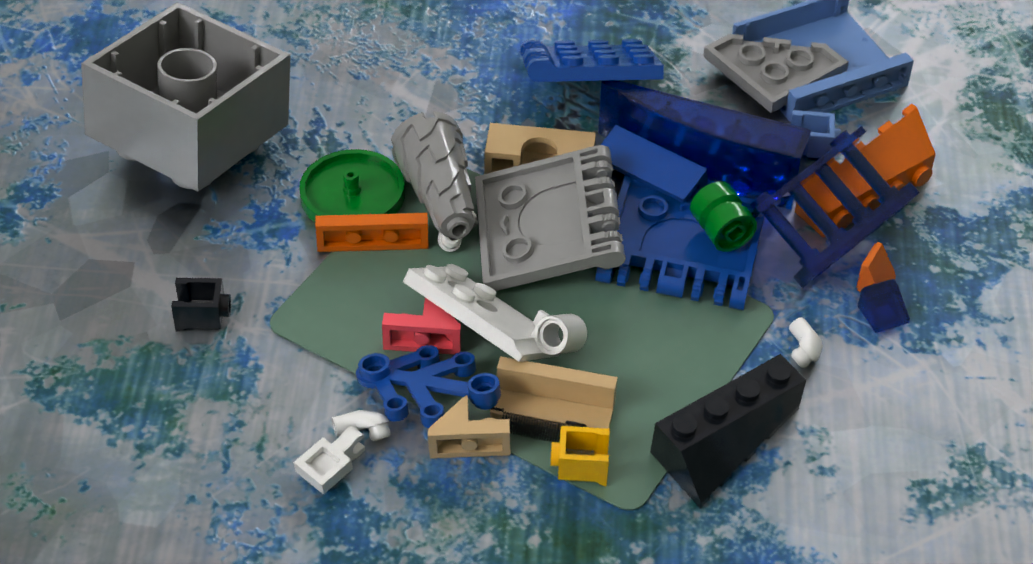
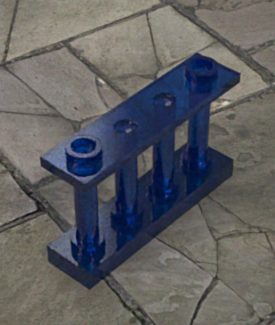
(839, 240)

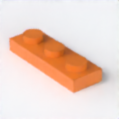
(371, 232)

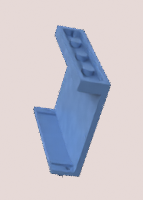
(828, 22)

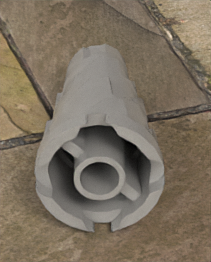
(435, 163)

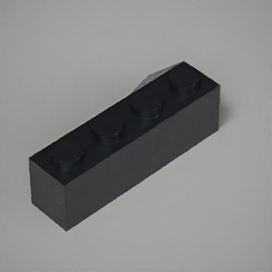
(726, 426)

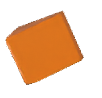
(875, 267)

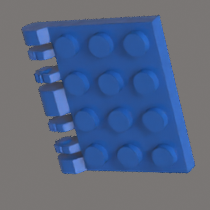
(590, 62)
(667, 238)

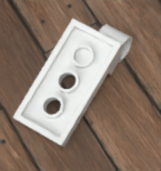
(493, 318)

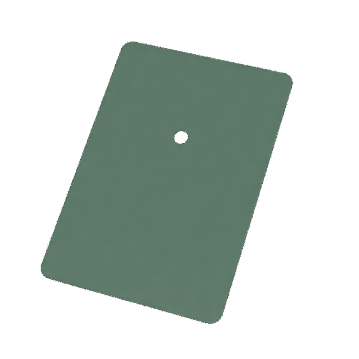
(654, 343)

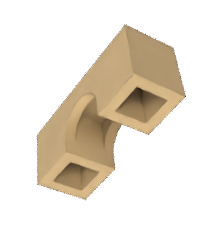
(518, 144)

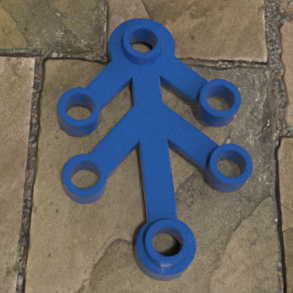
(380, 373)

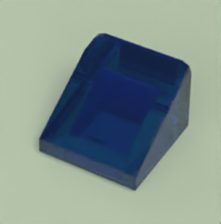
(883, 305)

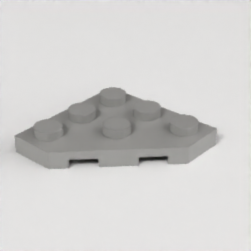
(772, 66)

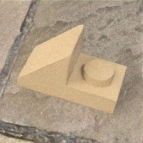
(458, 437)

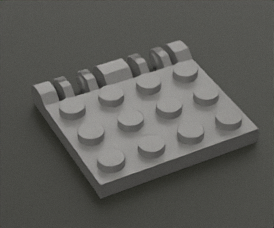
(543, 215)

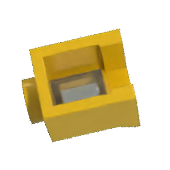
(582, 454)

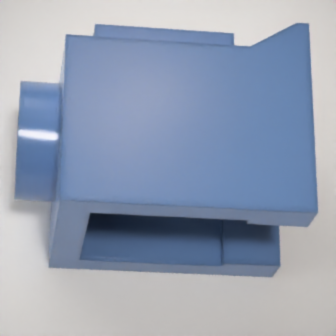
(822, 130)

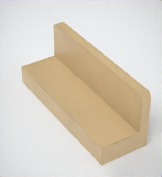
(554, 393)

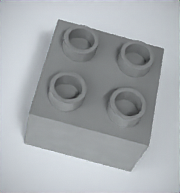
(186, 95)

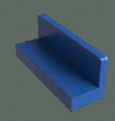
(654, 165)

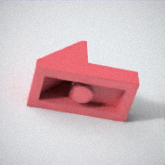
(432, 328)

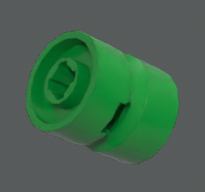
(723, 216)

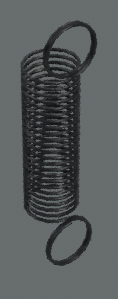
(521, 429)

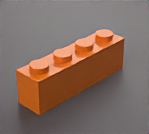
(898, 154)

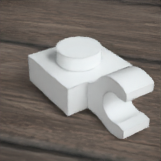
(327, 462)

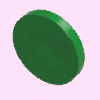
(352, 185)

